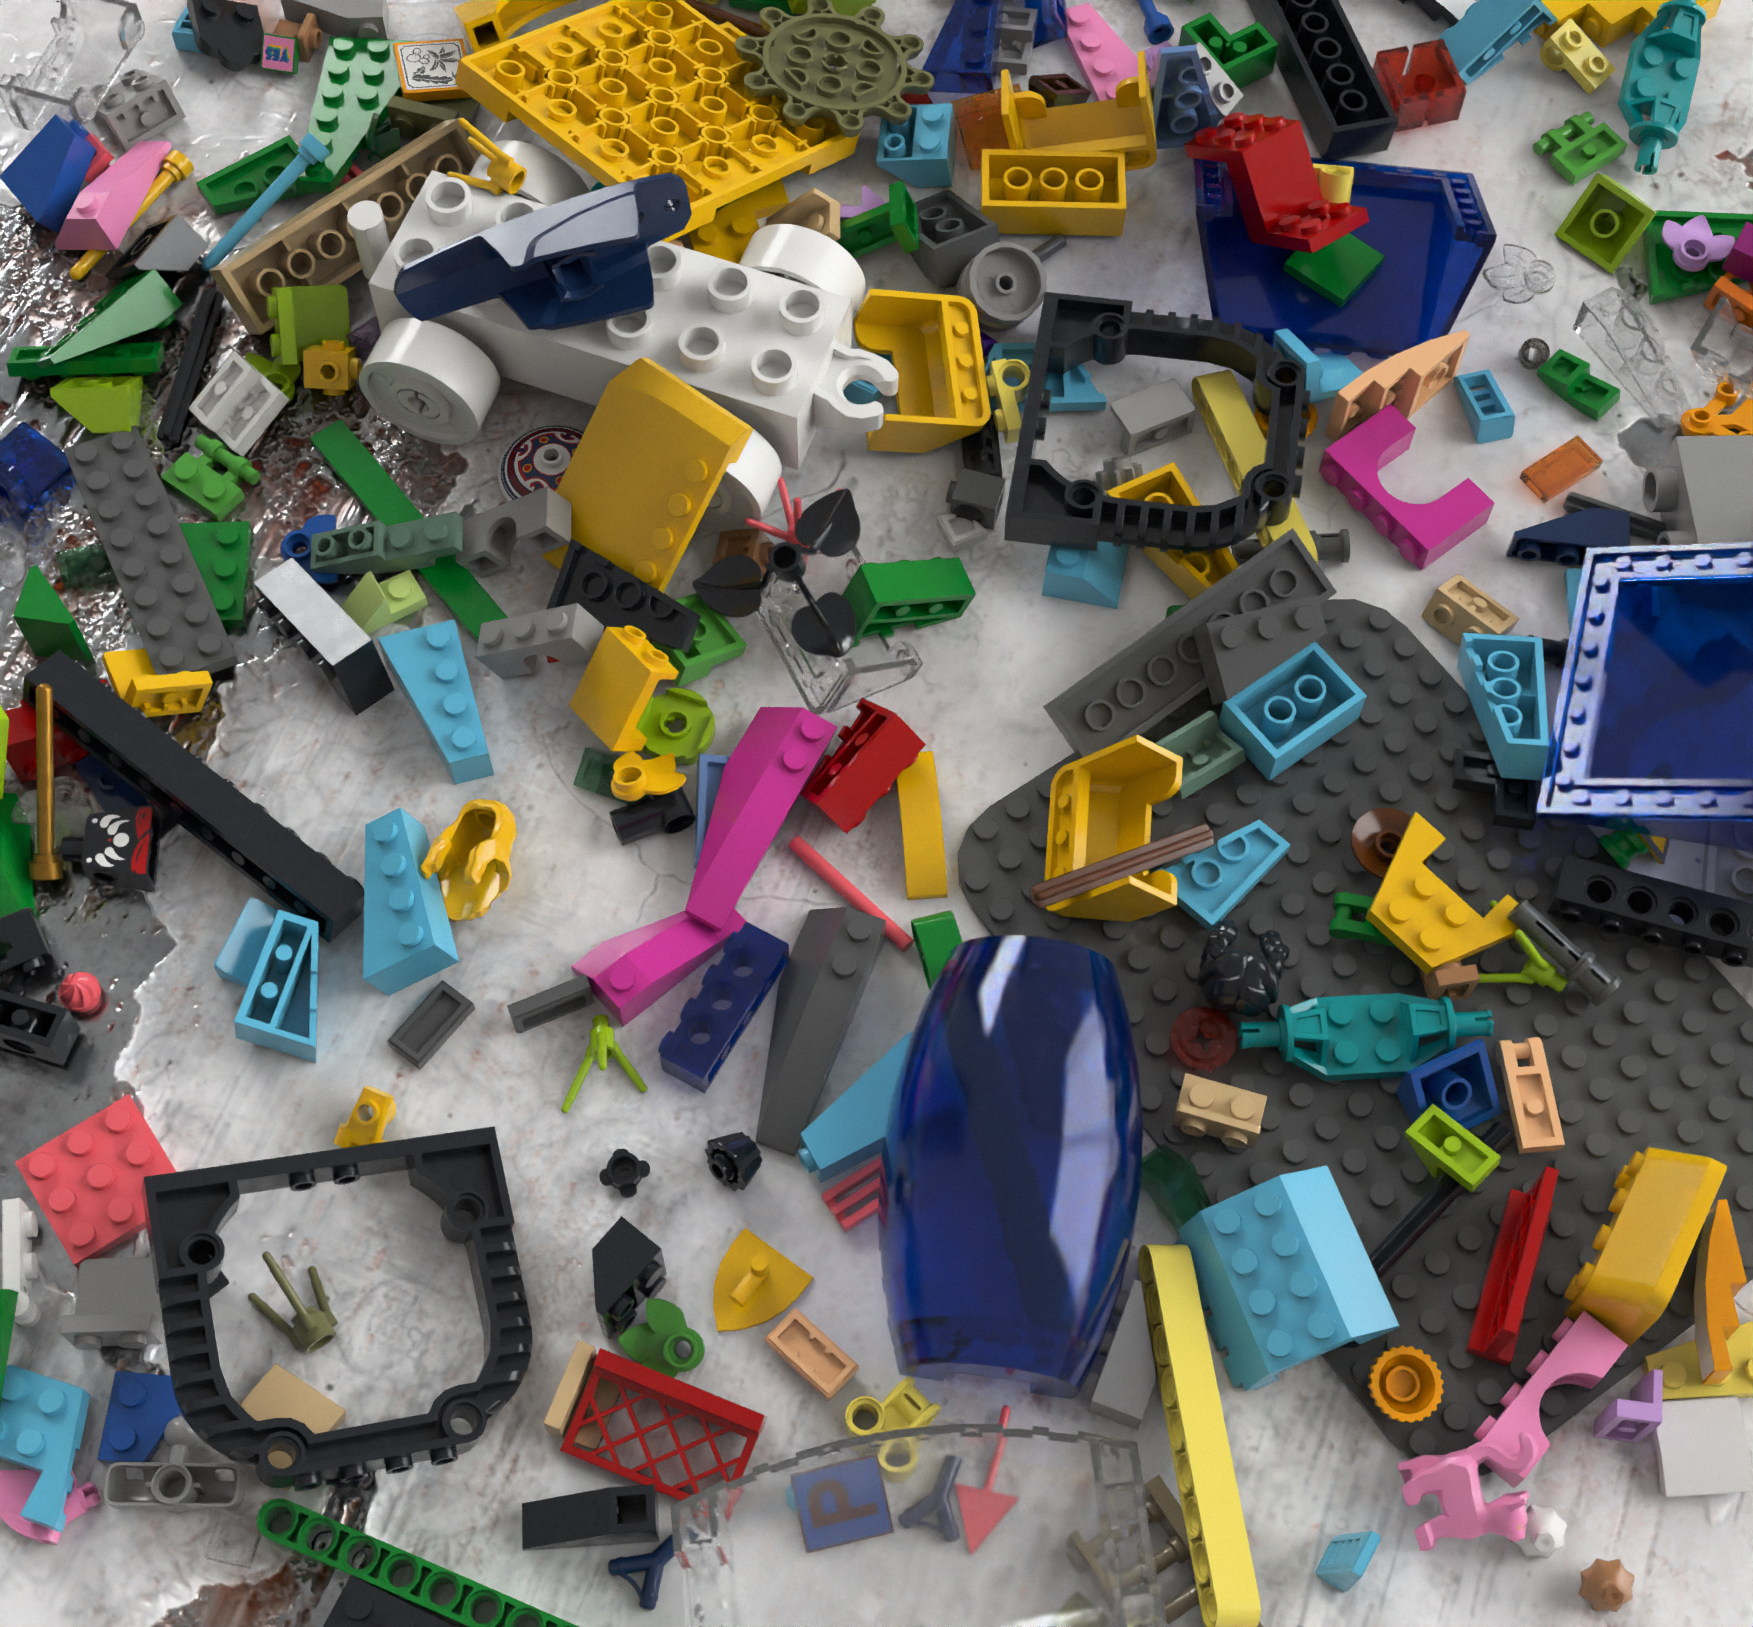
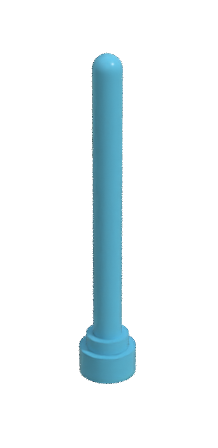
(310, 152)

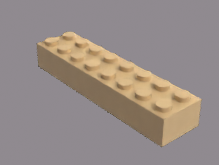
(318, 242)

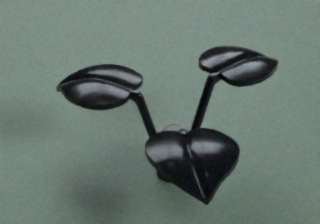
(825, 625)

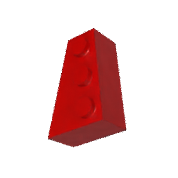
(22, 743)
(862, 766)

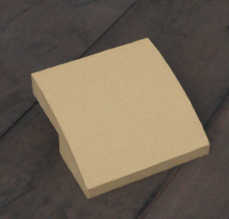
(286, 1396)

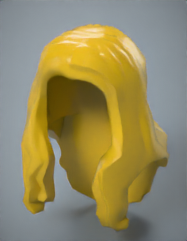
(473, 858)

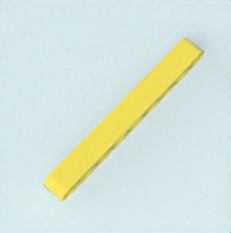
(1198, 1438)

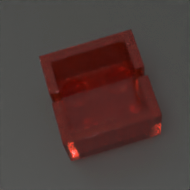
(1428, 89)

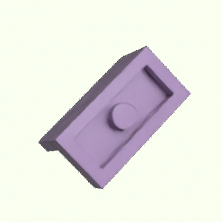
(1636, 1417)

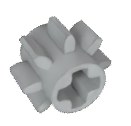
(1117, 472)

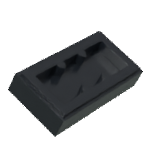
(982, 450)

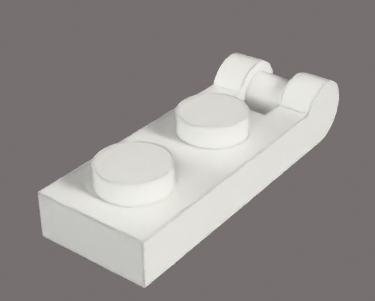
(18, 1260)

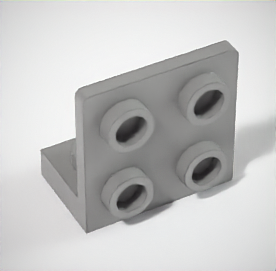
(139, 108)

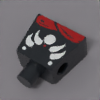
(119, 848)

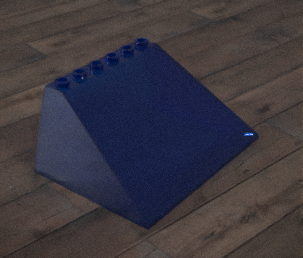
(1420, 219)
(1658, 696)

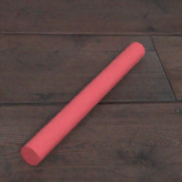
(848, 891)

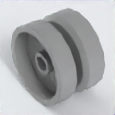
(1004, 285)

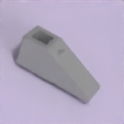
(1129, 1370)

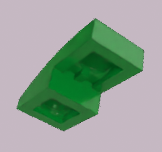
(1572, 382)

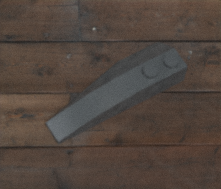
(813, 1016)

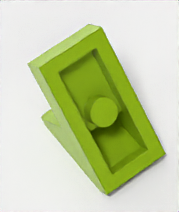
(1451, 1148)

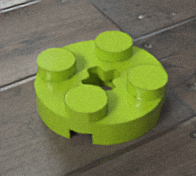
(695, 717)

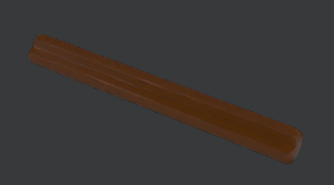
(1121, 866)

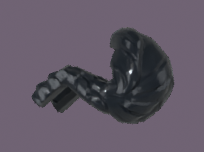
(1238, 978)

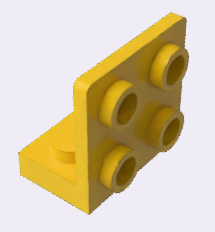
(154, 694)

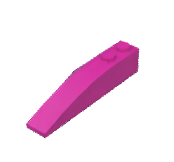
(753, 803)

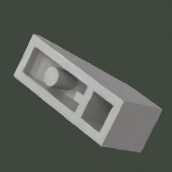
(342, 17)

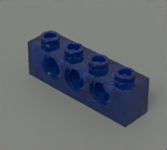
(700, 1063)

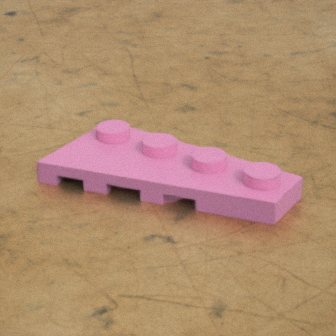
(1098, 52)

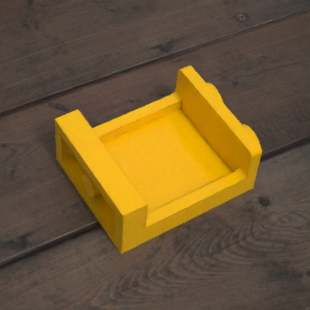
(619, 686)

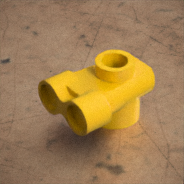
(360, 1126)

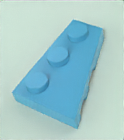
(1226, 872)

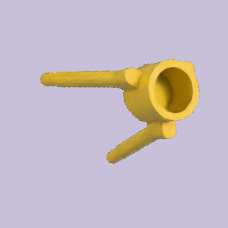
(502, 170)

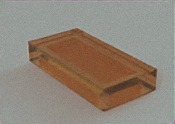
(1561, 469)

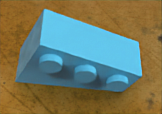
(1489, 30)

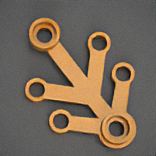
(1708, 422)

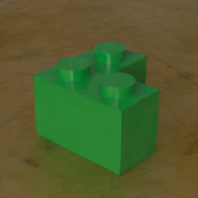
(1242, 55)

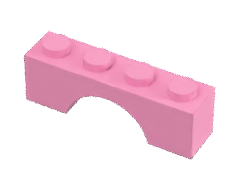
(1580, 1358)

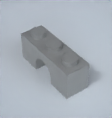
(535, 519)
(562, 632)

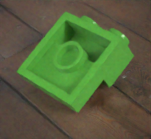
(712, 643)

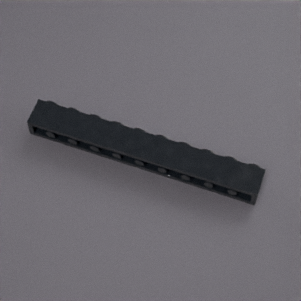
(196, 796)

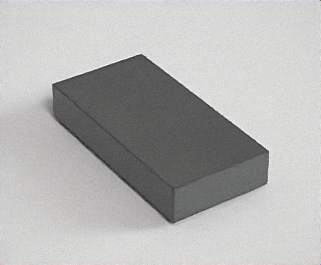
(550, 1004)
(431, 1024)

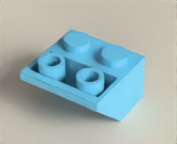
(922, 147)

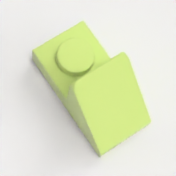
(383, 603)

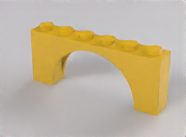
(494, 21)

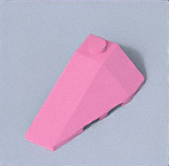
(112, 200)

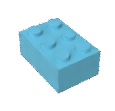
(1292, 710)

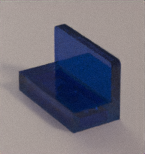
(1050, 21)

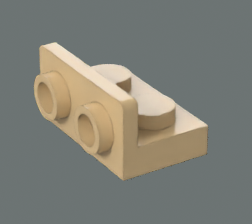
(813, 211)
(1464, 608)
(1219, 1111)

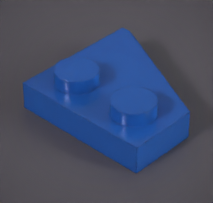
(137, 1417)

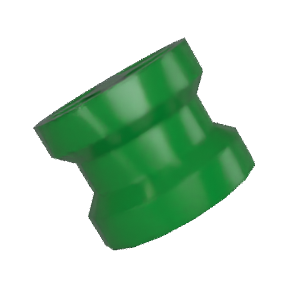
(1623, 846)

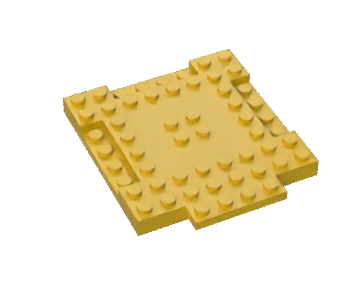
(648, 95)

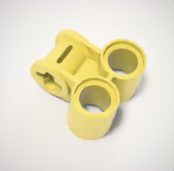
(901, 1409)

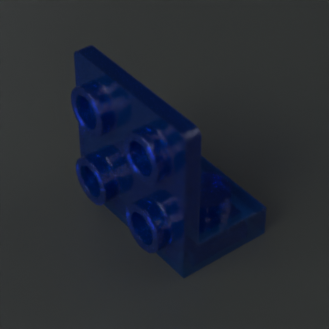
(28, 466)

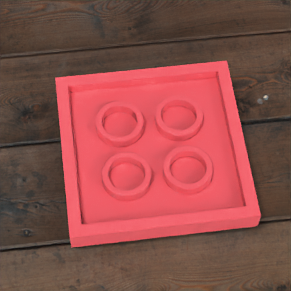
(94, 1179)

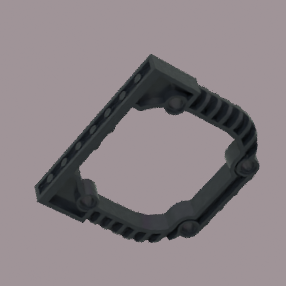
(1076, 514)
(454, 1171)

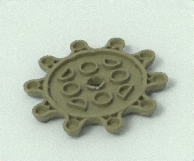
(869, 74)

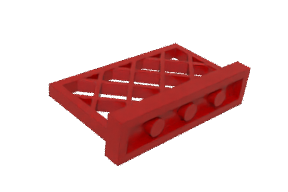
(1512, 1270)
(667, 1392)

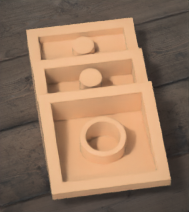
(1402, 380)

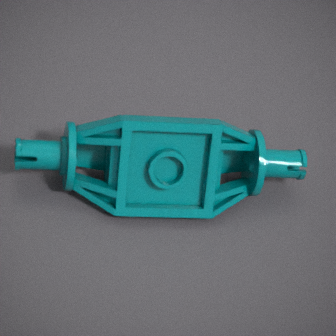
(1661, 79)
(1365, 1033)

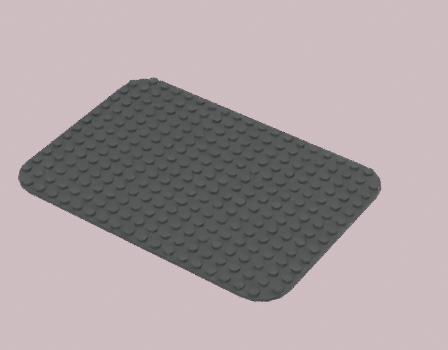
(1644, 1069)

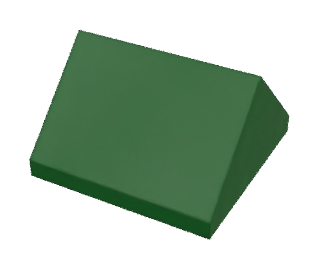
(47, 621)

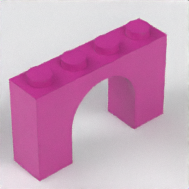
(1417, 530)

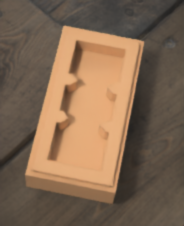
(811, 1354)

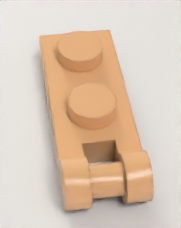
(1530, 1096)

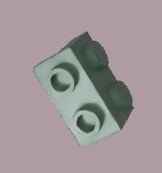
(1205, 752)

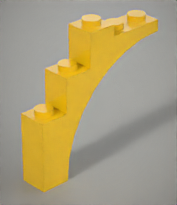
(1609, 19)

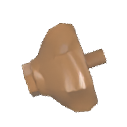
(1606, 1585)

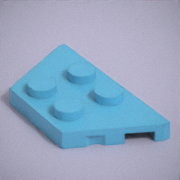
(1068, 390)

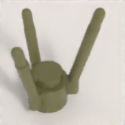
(311, 1327)

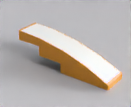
(1717, 1281)

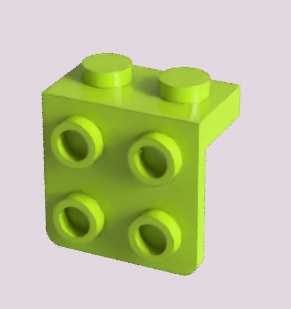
(306, 318)

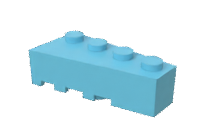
(438, 687)

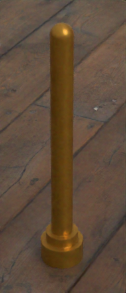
(45, 862)

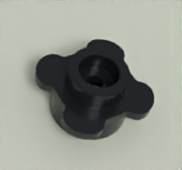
(621, 1161)

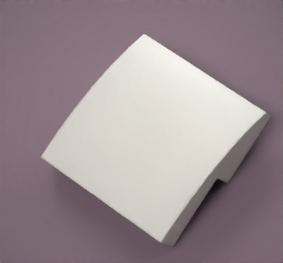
(238, 404)
(1702, 1447)

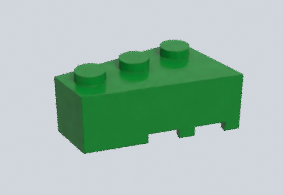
(907, 594)

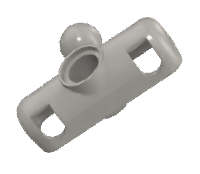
(201, 1488)

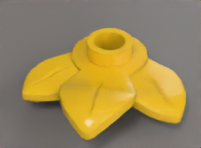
(637, 778)

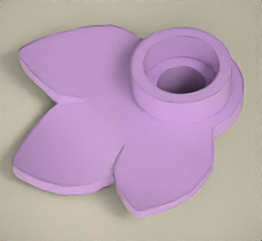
(1695, 244)

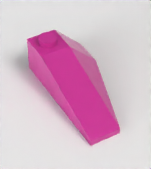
(649, 961)

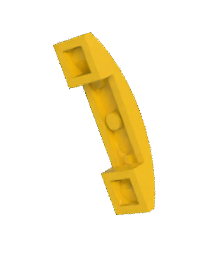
(922, 830)

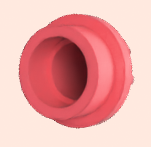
(79, 992)

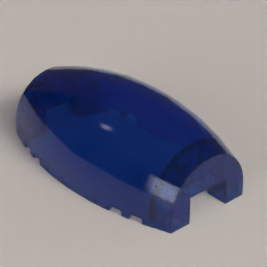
(1012, 1166)

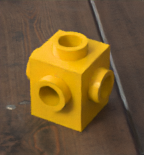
(331, 367)

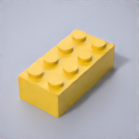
(1054, 191)

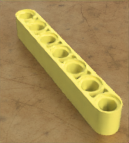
(1240, 443)

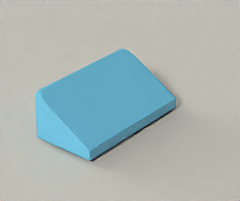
(245, 942)

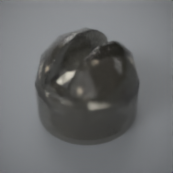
(1540, 354)

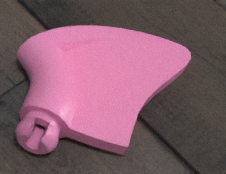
(15, 1491)

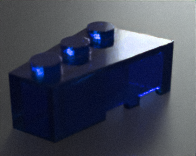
(967, 48)

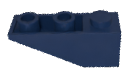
(1568, 537)

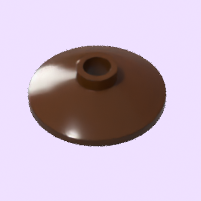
(1375, 830)

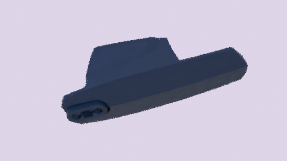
(559, 263)

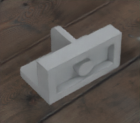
(1153, 416)

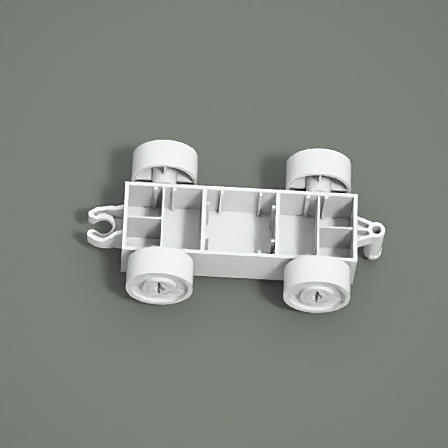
(749, 335)

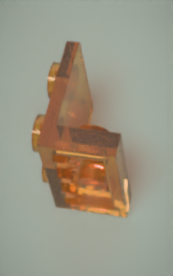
(981, 124)

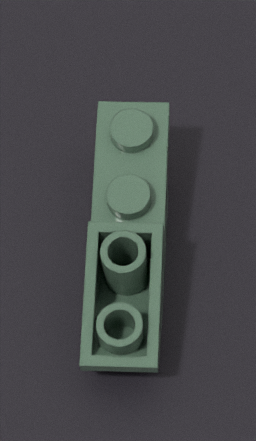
(387, 548)

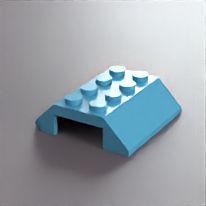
(1284, 1276)

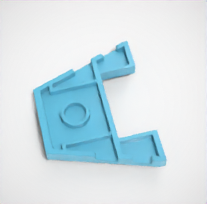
(41, 1431)

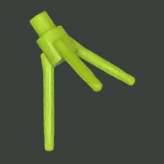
(1534, 970)
(601, 1048)

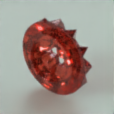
(1213, 1025)

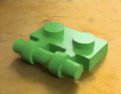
(1585, 154)
(203, 486)

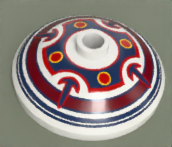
(526, 464)

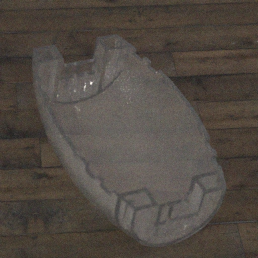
(926, 1535)

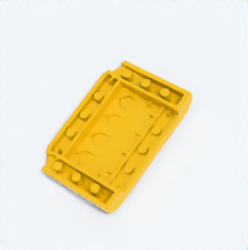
(647, 471)

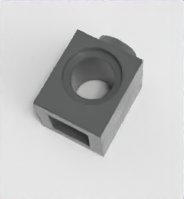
(976, 497)

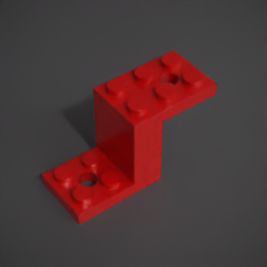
(1275, 182)

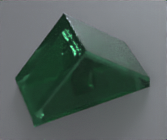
(1173, 1185)

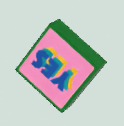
(280, 53)

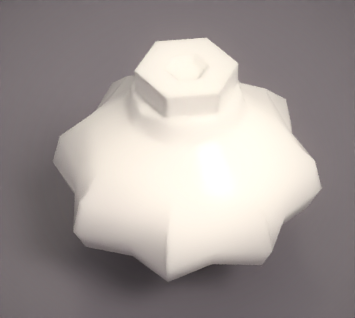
(1543, 1532)

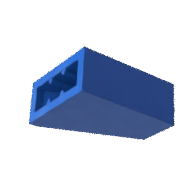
(51, 171)

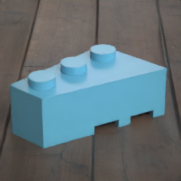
(283, 990)

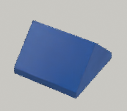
(1455, 1083)

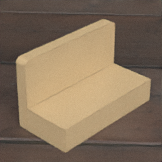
(570, 1394)

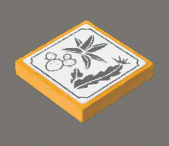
(429, 69)

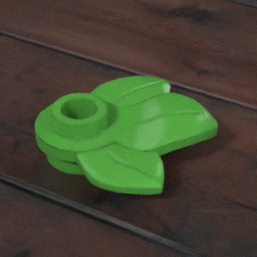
(657, 1340)

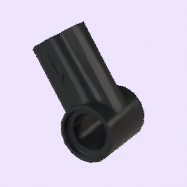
(652, 815)

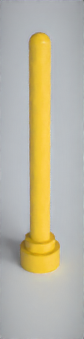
(175, 168)

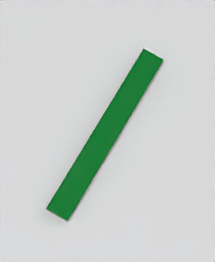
(387, 503)

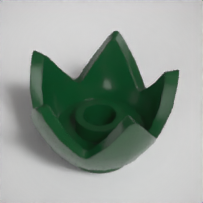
(381, 140)

